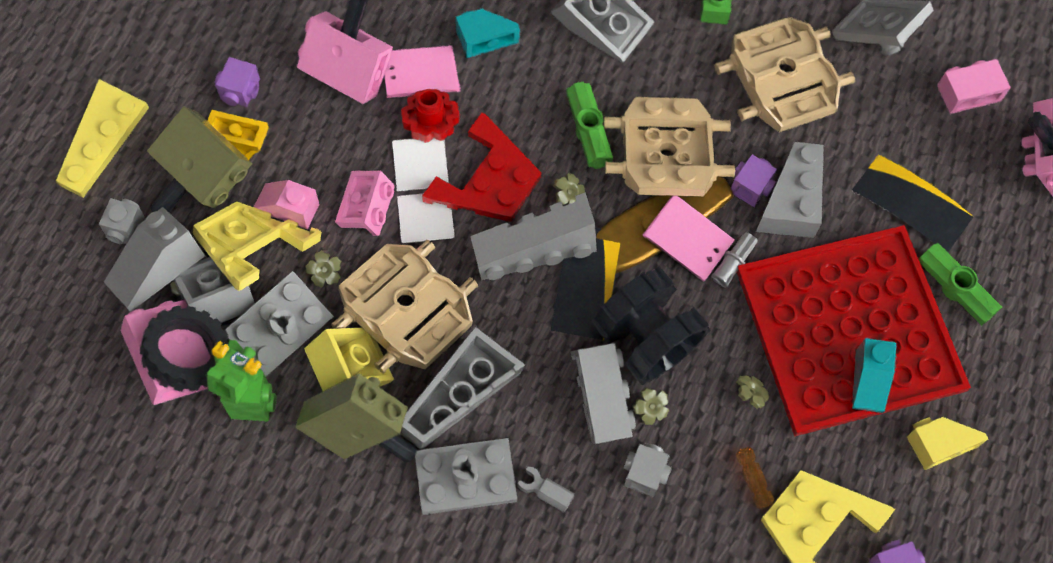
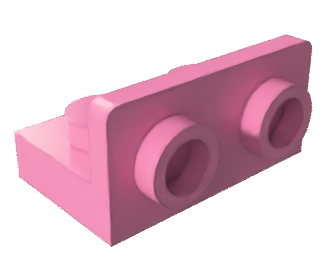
(365, 201)

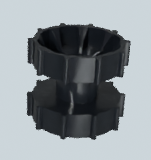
(640, 312)

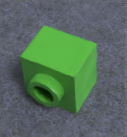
(715, 11)

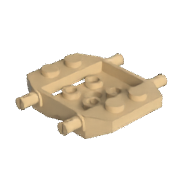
(757, 61)
(692, 165)
(372, 302)

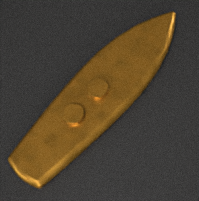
(632, 223)

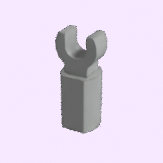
(547, 490)

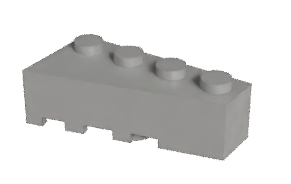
(536, 240)
(464, 383)

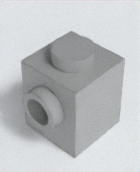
(121, 220)
(647, 469)

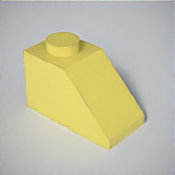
(942, 440)

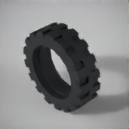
(180, 319)

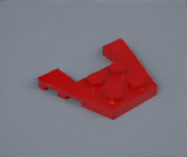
(499, 182)

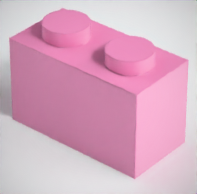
(973, 86)

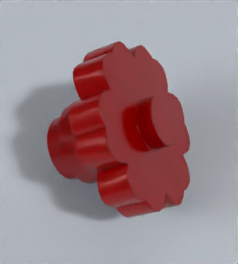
(430, 115)

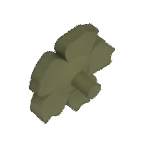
(568, 189)
(324, 269)
(752, 389)
(651, 406)

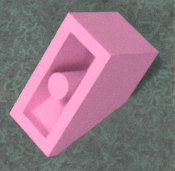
(289, 201)

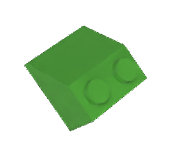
(256, 401)

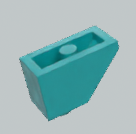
(485, 31)
(873, 374)

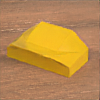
(242, 132)

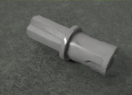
(733, 258)

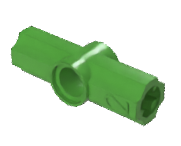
(592, 138)
(972, 296)

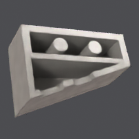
(797, 197)
(604, 393)

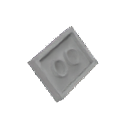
(883, 23)
(279, 322)
(465, 476)

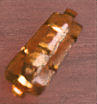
(754, 478)

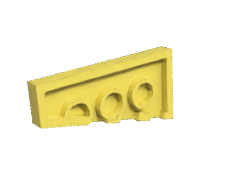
(101, 133)

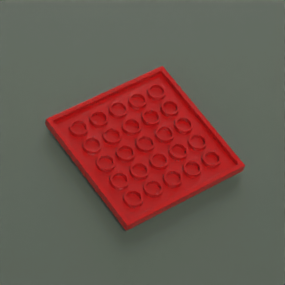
(821, 307)

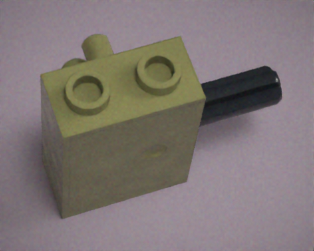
(198, 161)
(356, 418)

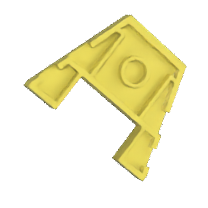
(240, 232)
(812, 511)

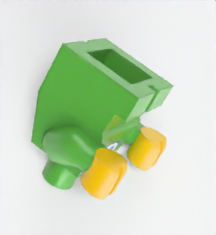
(232, 372)

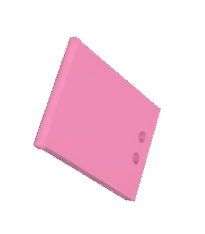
(421, 70)
(688, 237)

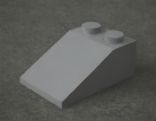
(607, 24)
(152, 259)

